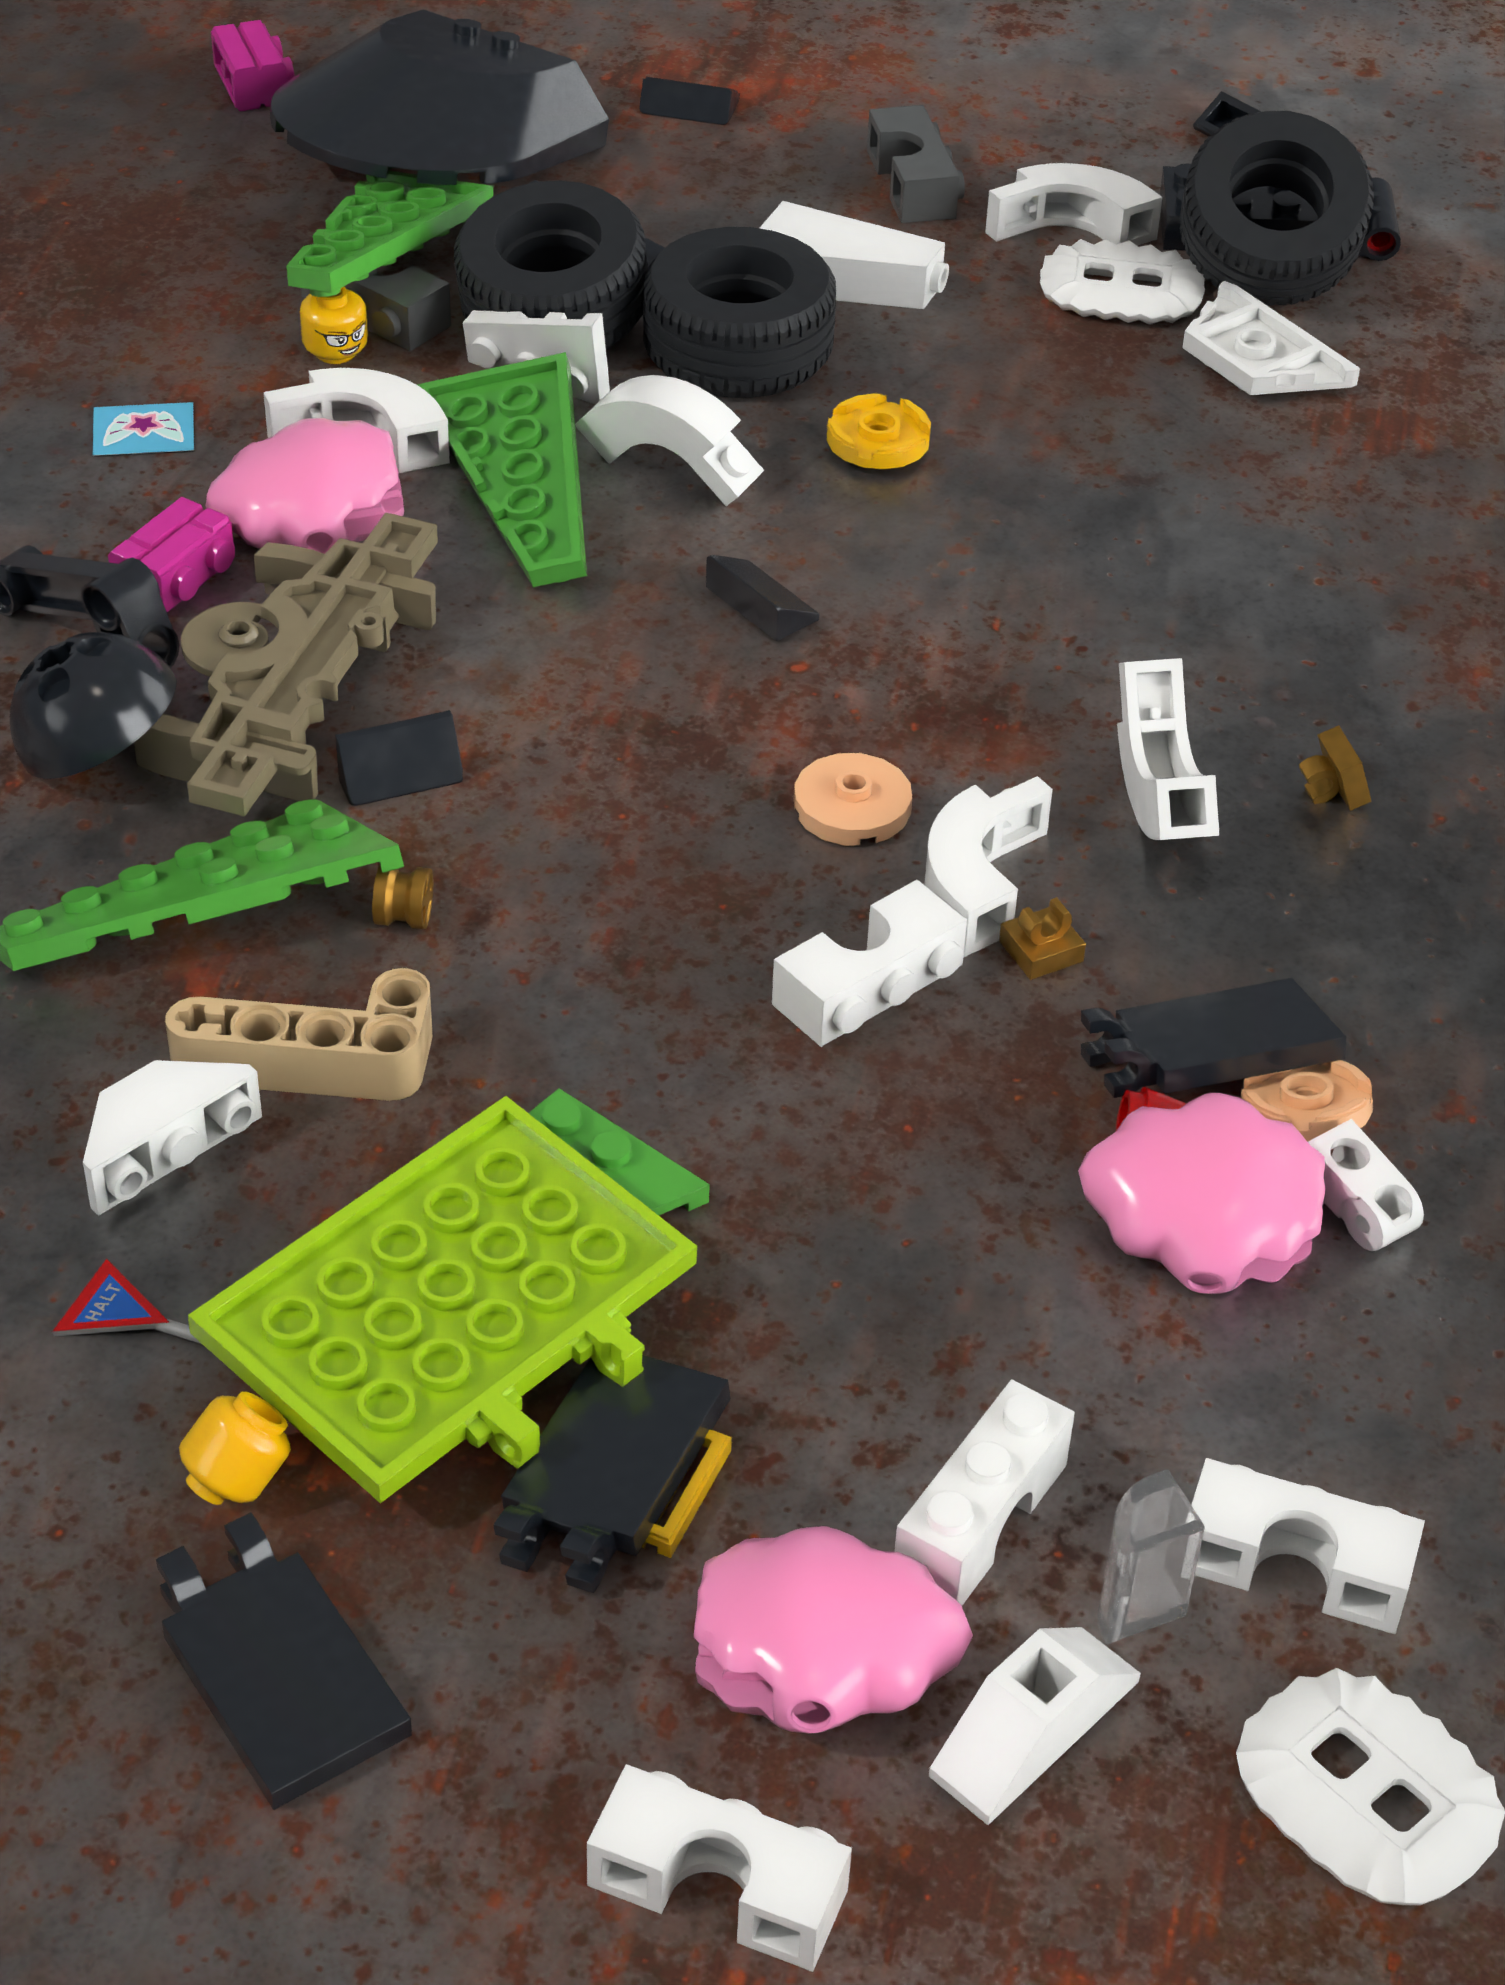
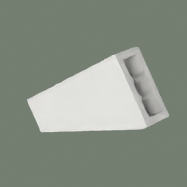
(867, 259)

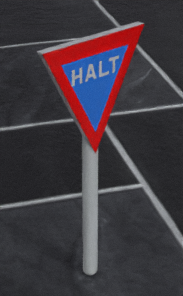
(115, 1305)

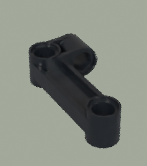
(112, 595)

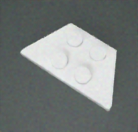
(1262, 348)

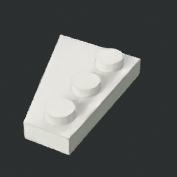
(512, 337)

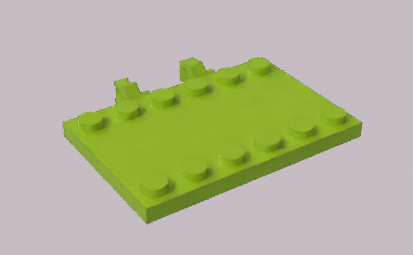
(447, 1300)

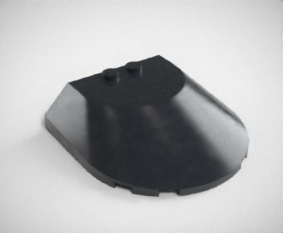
(441, 103)

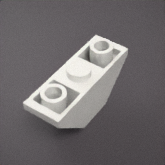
(163, 1122)
(1029, 1717)

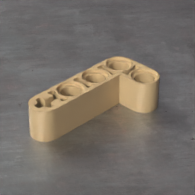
(313, 1047)

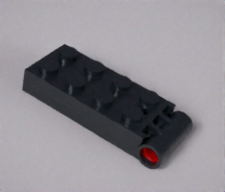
(1282, 211)

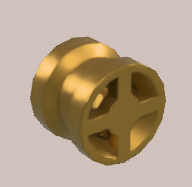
(403, 897)

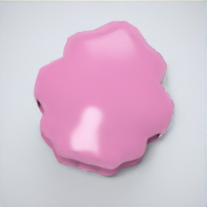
(310, 485)
(1209, 1191)
(822, 1629)

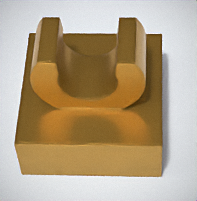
(1336, 771)
(1043, 940)

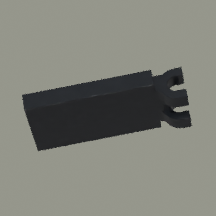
(1212, 1038)
(608, 1466)
(278, 1666)

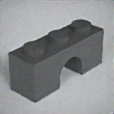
(921, 167)
(404, 306)

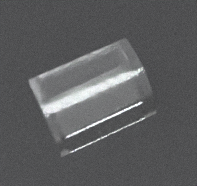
(1149, 1558)

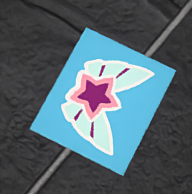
(143, 429)

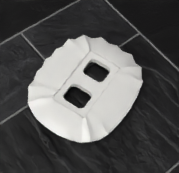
(1121, 298)
(1335, 1816)

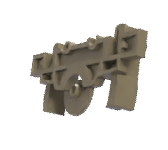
(274, 690)

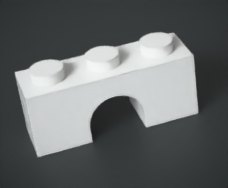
(837, 989)
(999, 1465)
(1357, 1546)
(664, 1831)

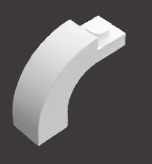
(1076, 197)
(374, 397)
(678, 418)
(1156, 755)
(971, 835)

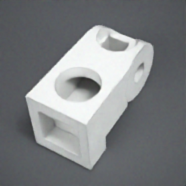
(1366, 1188)

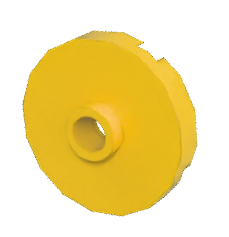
(878, 432)

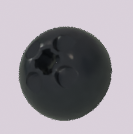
(86, 702)

